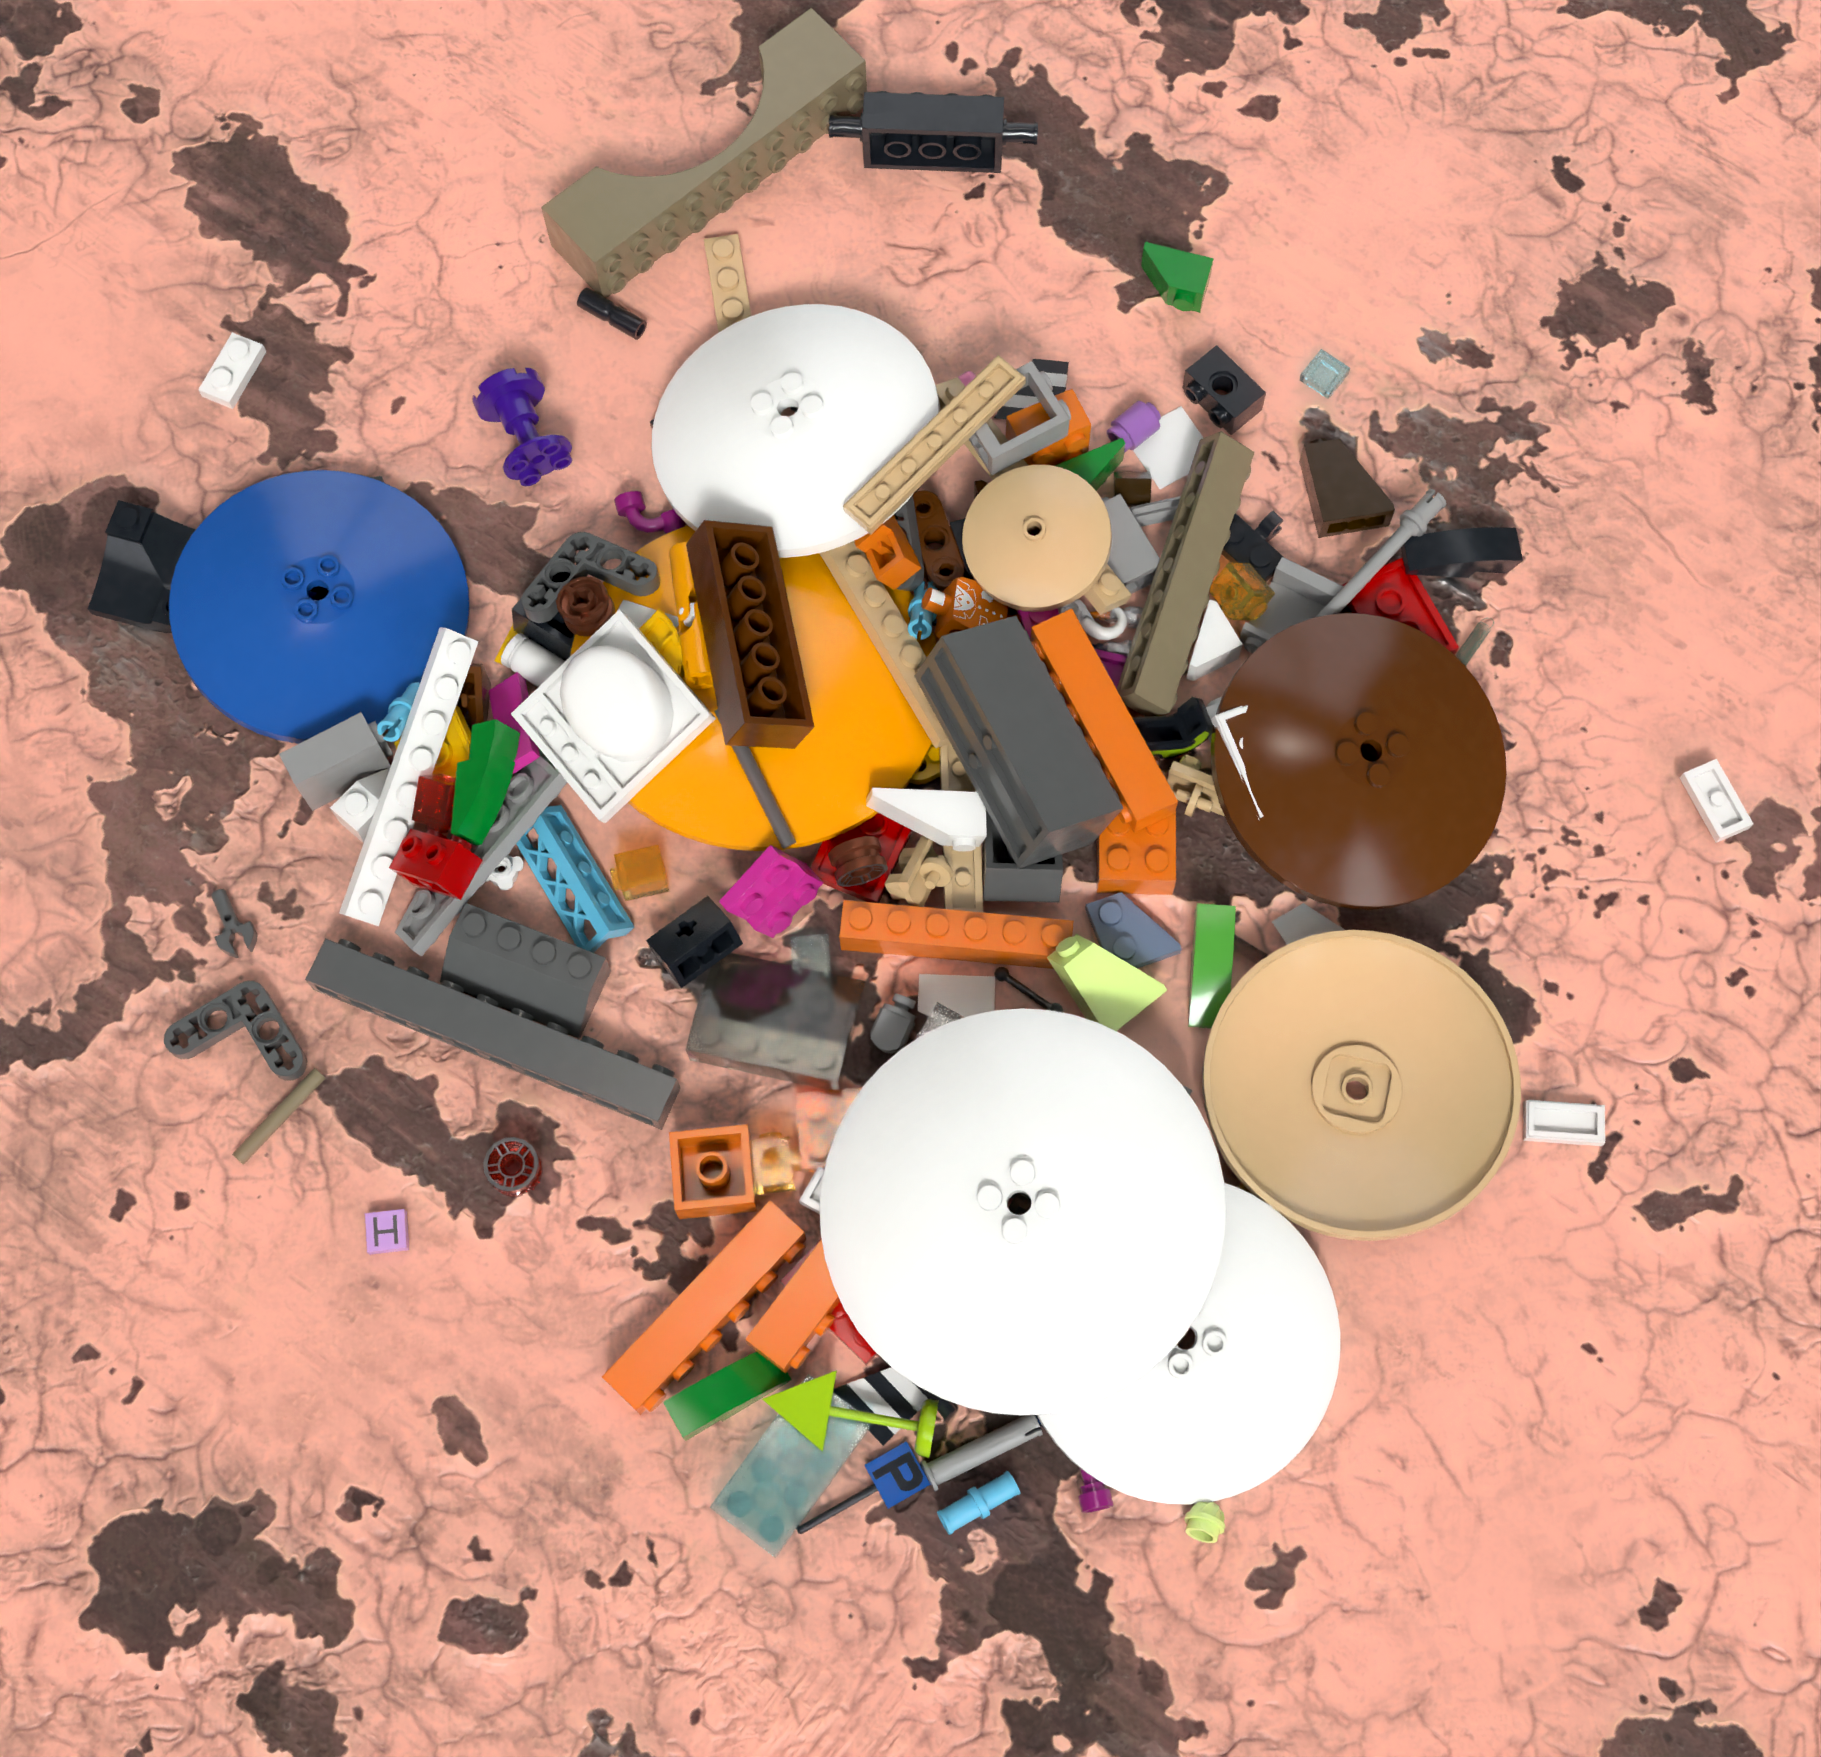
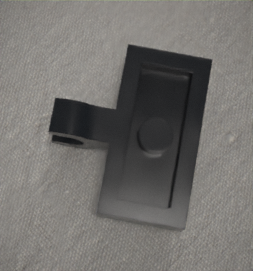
(1252, 545)

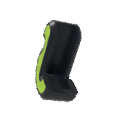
(1176, 733)

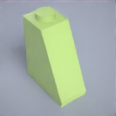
(1102, 983)

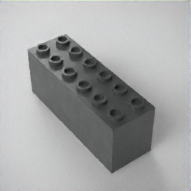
(1017, 741)

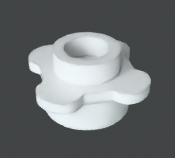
(506, 878)

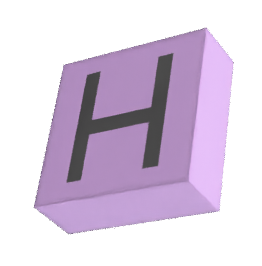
(387, 1231)

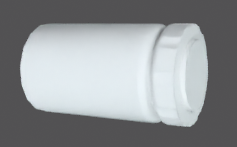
(530, 659)

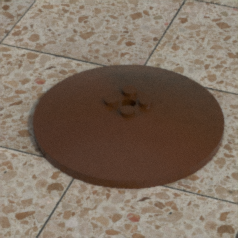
(1330, 818)

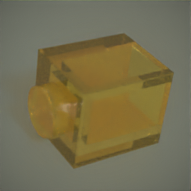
(640, 873)

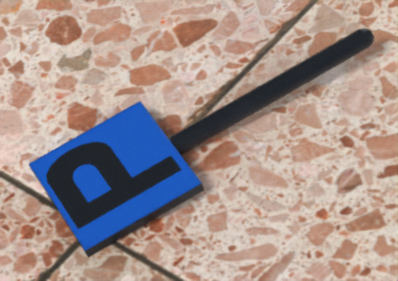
(894, 1476)

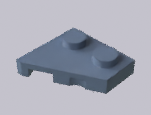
(1129, 931)

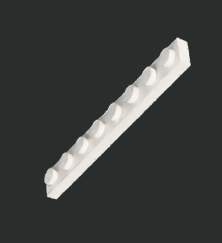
(413, 758)

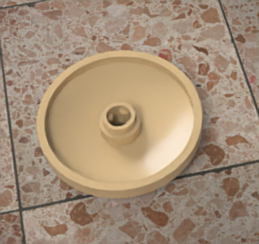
(1044, 568)

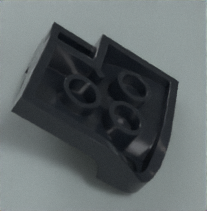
(138, 567)

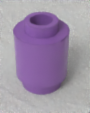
(1135, 425)

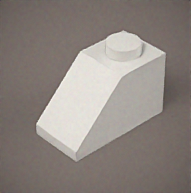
(359, 803)

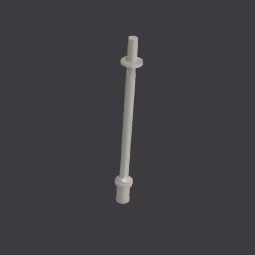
(1412, 523)

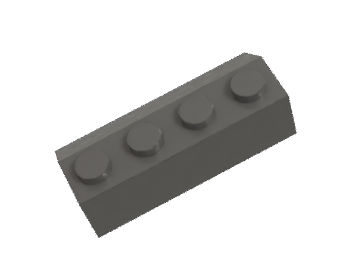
(524, 969)

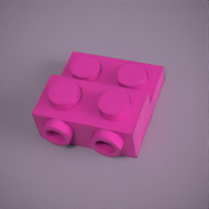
(772, 891)

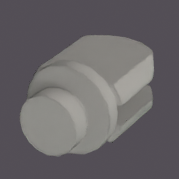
(893, 1025)

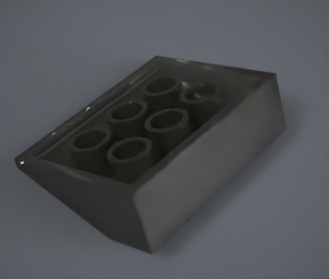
(776, 1021)

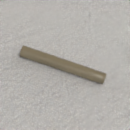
(278, 1116)

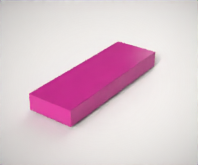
(504, 700)

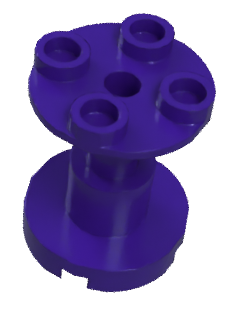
(511, 400)

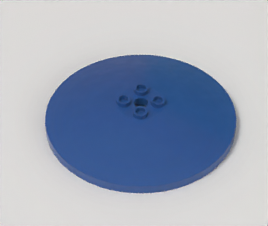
(303, 662)

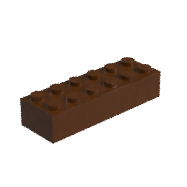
(749, 635)

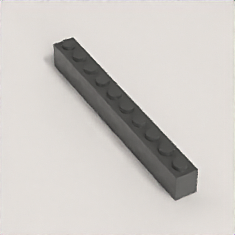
(494, 1033)

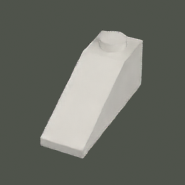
(939, 815)

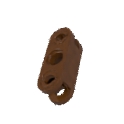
(941, 564)

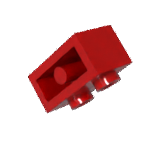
(436, 862)

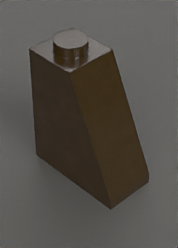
(1341, 490)

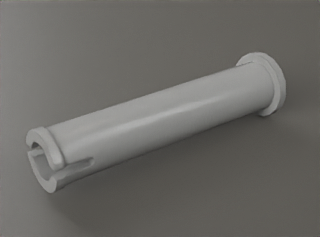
(981, 1450)

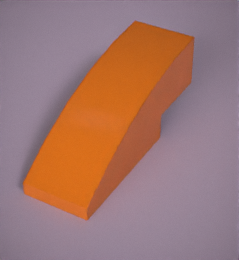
(889, 554)

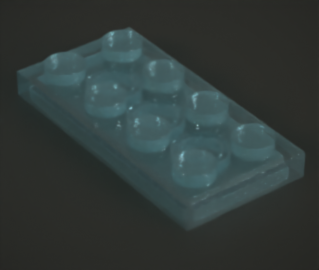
(786, 1478)

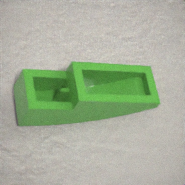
(1211, 962)

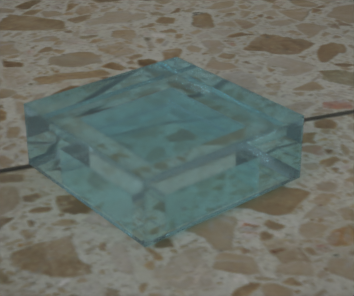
(1324, 374)

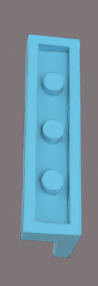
(577, 872)

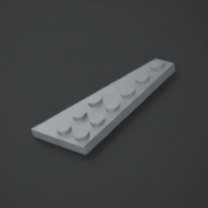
(525, 800)

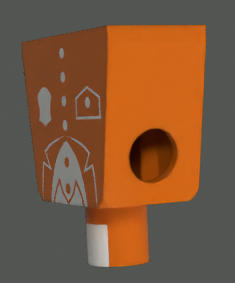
(962, 606)

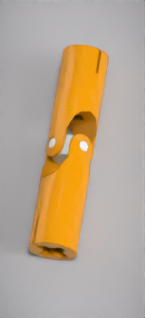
(692, 641)

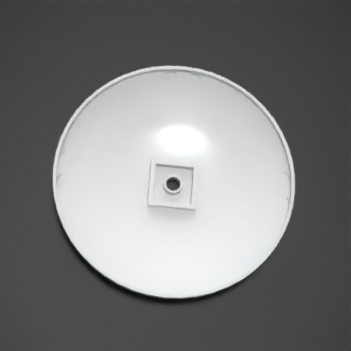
(1041, 1302)

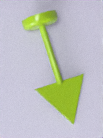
(809, 1408)

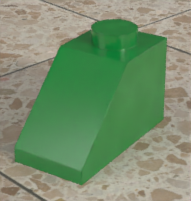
(1177, 275)

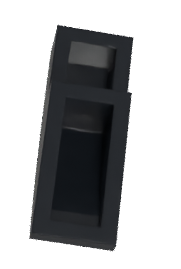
(1462, 552)

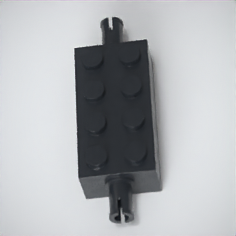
(933, 131)

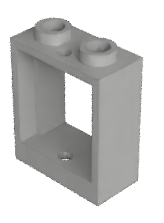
(997, 456)

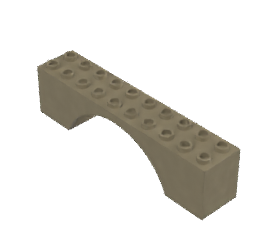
(621, 223)

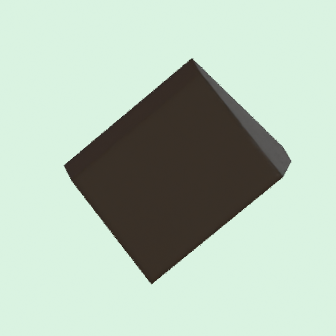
(1133, 487)

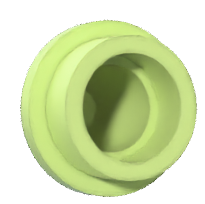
(1205, 1522)

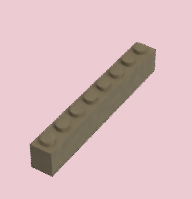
(1185, 575)

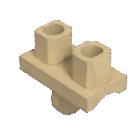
(1193, 786)
(920, 873)

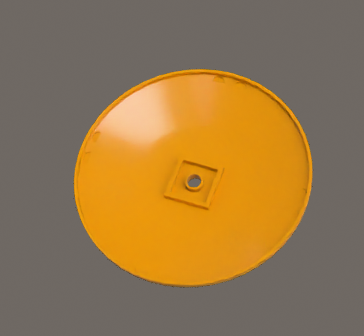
(859, 740)

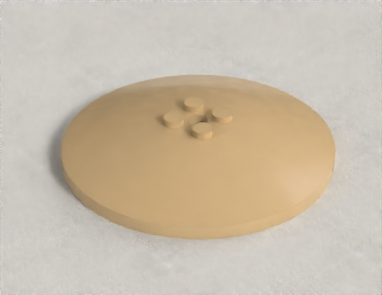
(1404, 1027)

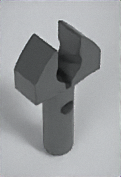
(231, 925)

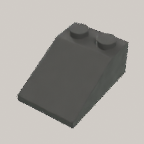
(1007, 883)

